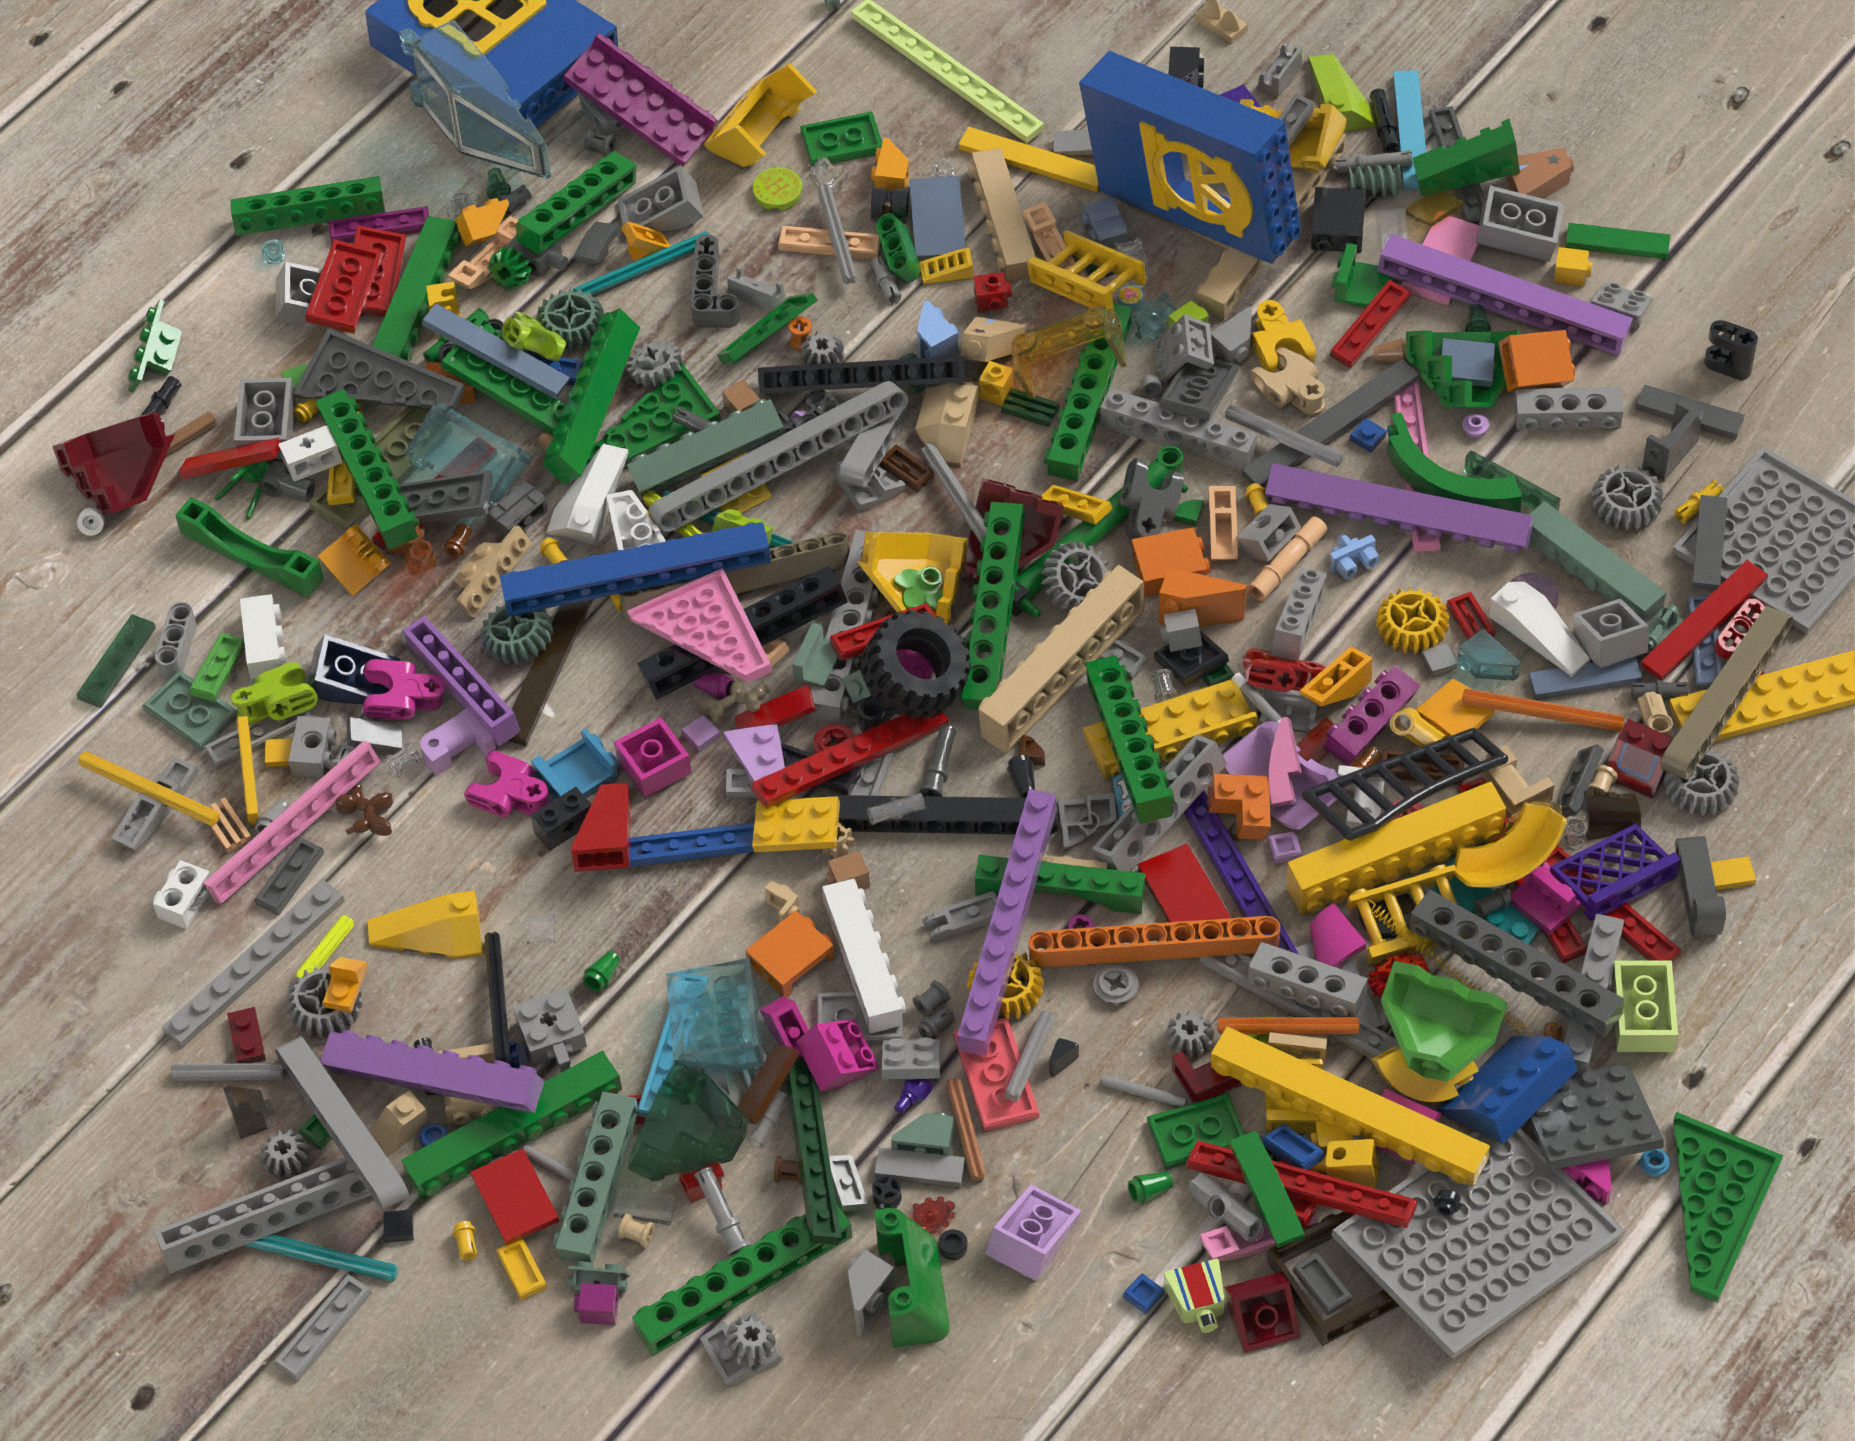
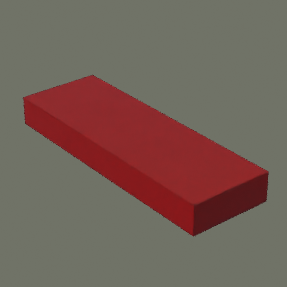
(779, 710)

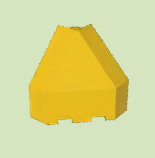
(892, 552)

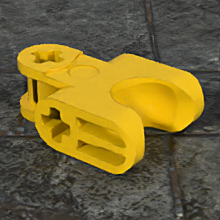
(1278, 332)

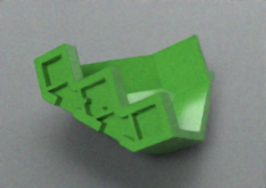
(1439, 1020)

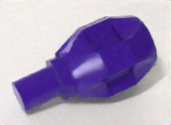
(912, 1092)

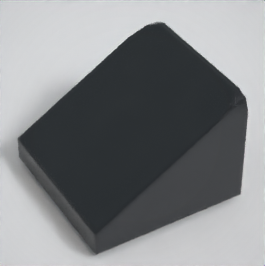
(1063, 1055)

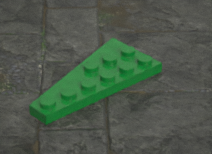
(502, 386)

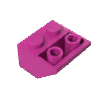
(837, 1054)

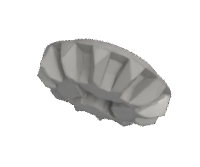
(1111, 974)

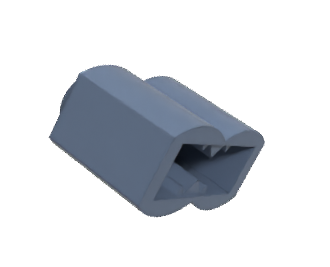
(1104, 222)

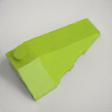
(1337, 88)

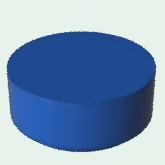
(431, 1133)

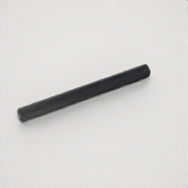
(497, 997)

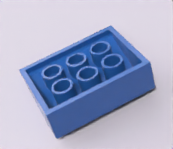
(1511, 1086)

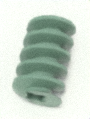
(1375, 181)

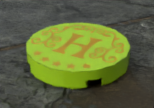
(777, 188)

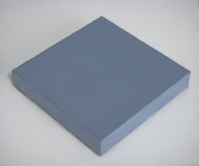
(1470, 361)

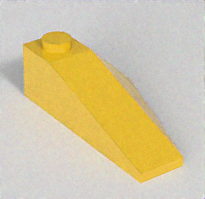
(437, 925)

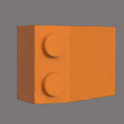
(1213, 598)

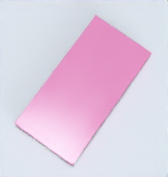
(1454, 238)

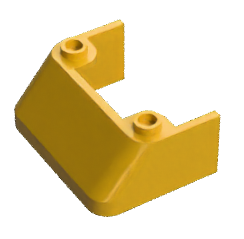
(757, 115)

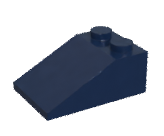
(339, 671)

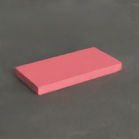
(990, 1077)

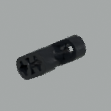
(1739, 351)

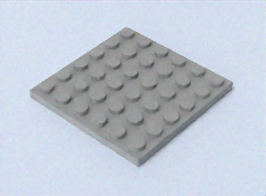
(1790, 530)

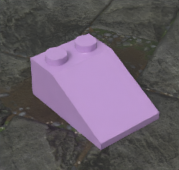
(1032, 1232)

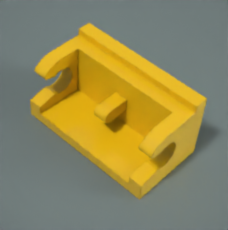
(445, 296)

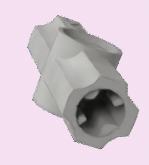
(1226, 1207)

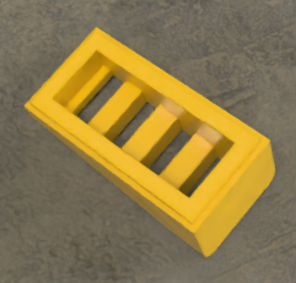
(959, 258)

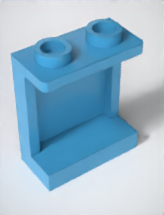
(579, 766)

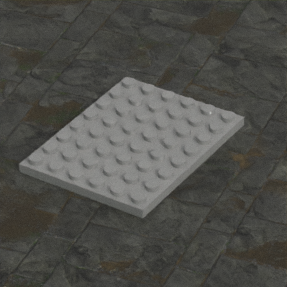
(1493, 1257)

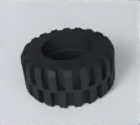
(932, 640)

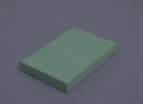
(189, 716)

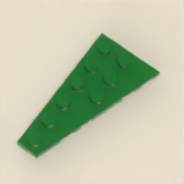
(651, 418)

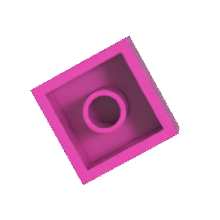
(652, 757)

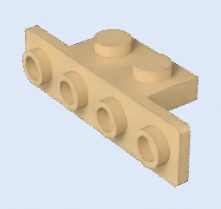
(482, 571)

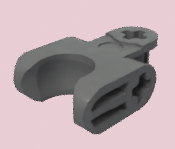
(1146, 503)

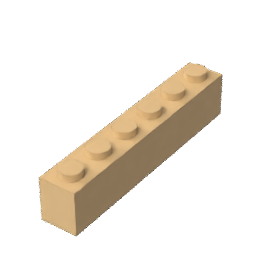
(1002, 212)

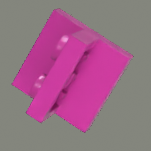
(1545, 900)

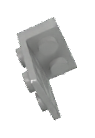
(1184, 342)

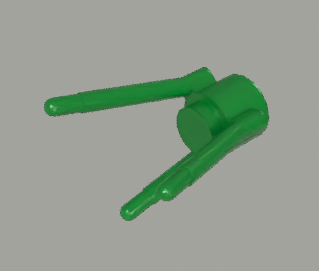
(252, 474)

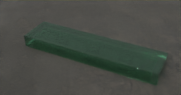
(1532, 495)
(116, 661)

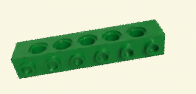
(576, 202)
(307, 205)

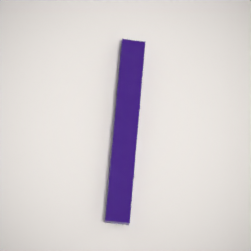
(1231, 865)

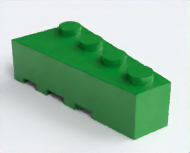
(1468, 161)

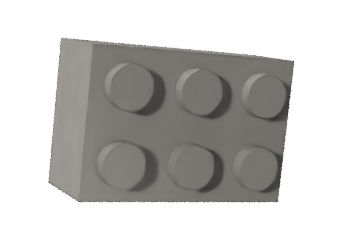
(1519, 223)
(264, 411)

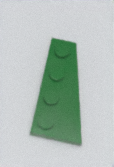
(766, 326)

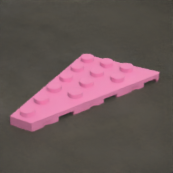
(708, 623)

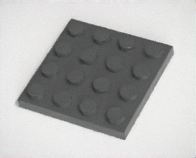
(1595, 1119)

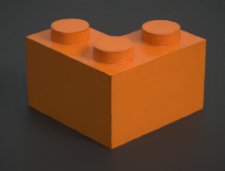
(1245, 797)

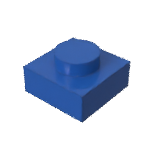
(1368, 435)

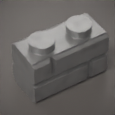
(519, 508)

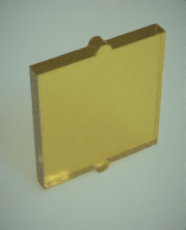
(1434, 208)

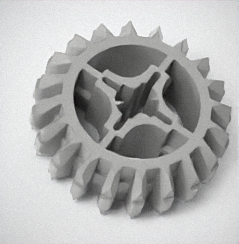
(1630, 491)
(1089, 573)
(1700, 790)
(309, 994)

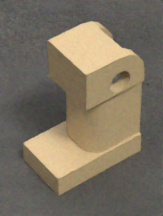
(1513, 788)

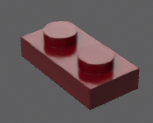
(246, 1036)

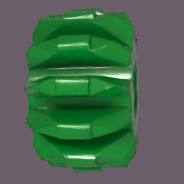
(509, 268)

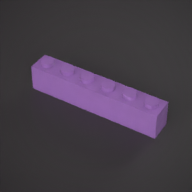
(461, 680)

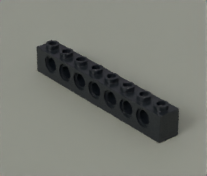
(863, 374)
(769, 619)

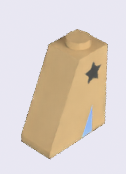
(989, 339)

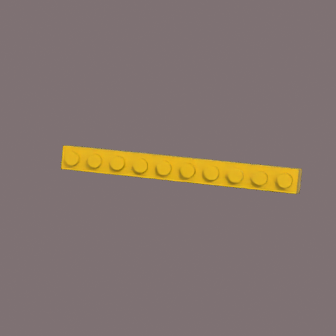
(1350, 1107)

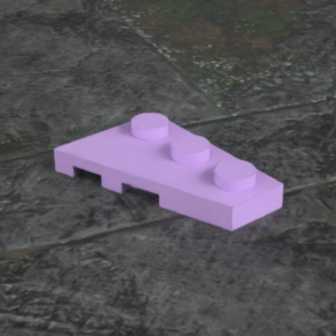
(757, 749)

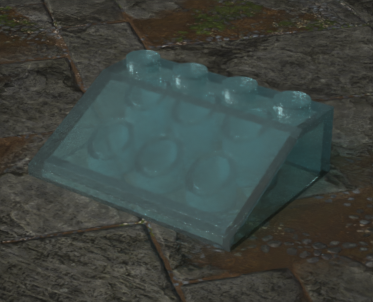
(716, 1016)

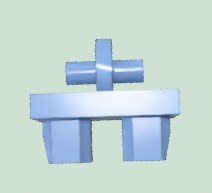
(1352, 552)

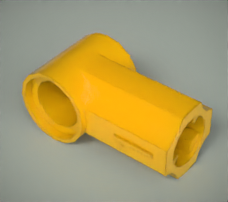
(1419, 732)

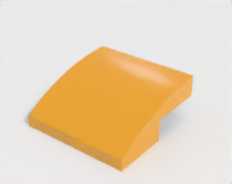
(1449, 713)

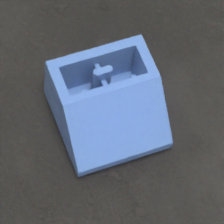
(935, 334)

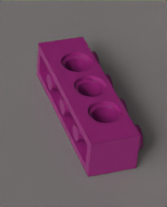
(1349, 746)

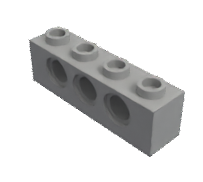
(1568, 408)
(1299, 614)
(1307, 981)

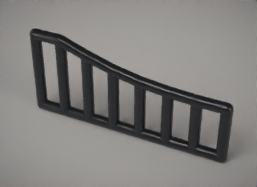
(1411, 798)

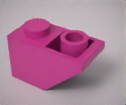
(1593, 1178)

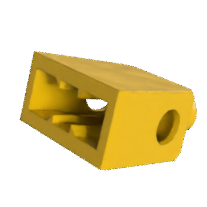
(1351, 1161)

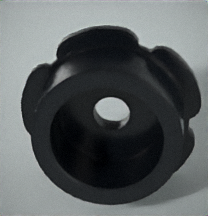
(1447, 1202)

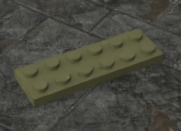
(393, 444)

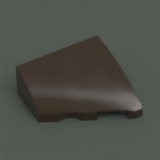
(1610, 813)

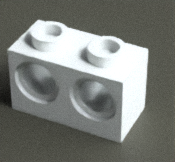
(188, 896)

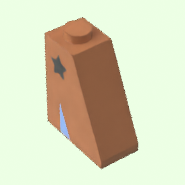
(1542, 173)

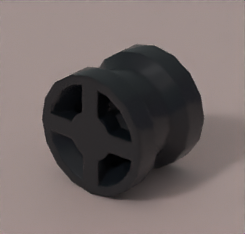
(883, 1186)

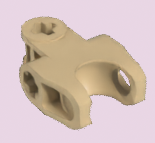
(1293, 385)

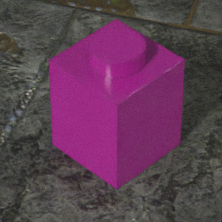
(597, 1304)

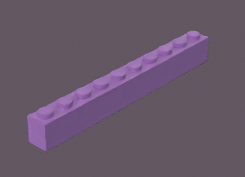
(1504, 294)
(1399, 507)
(1007, 923)

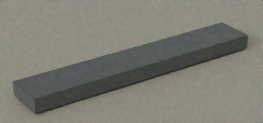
(1447, 132)

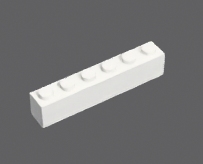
(863, 956)

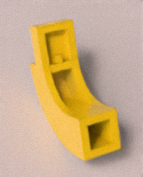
(1395, 1072)

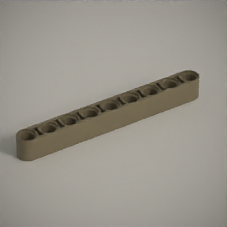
(786, 563)
(1726, 692)

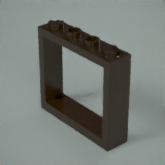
(1344, 1321)

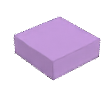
(701, 733)
(1284, 847)

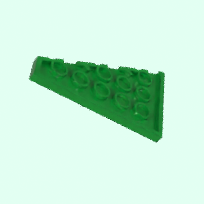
(1720, 1195)

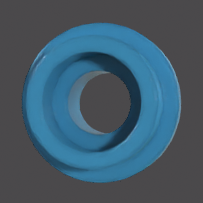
(1658, 1156)

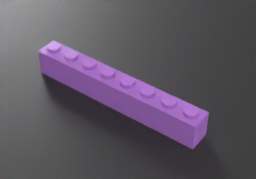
(432, 1071)

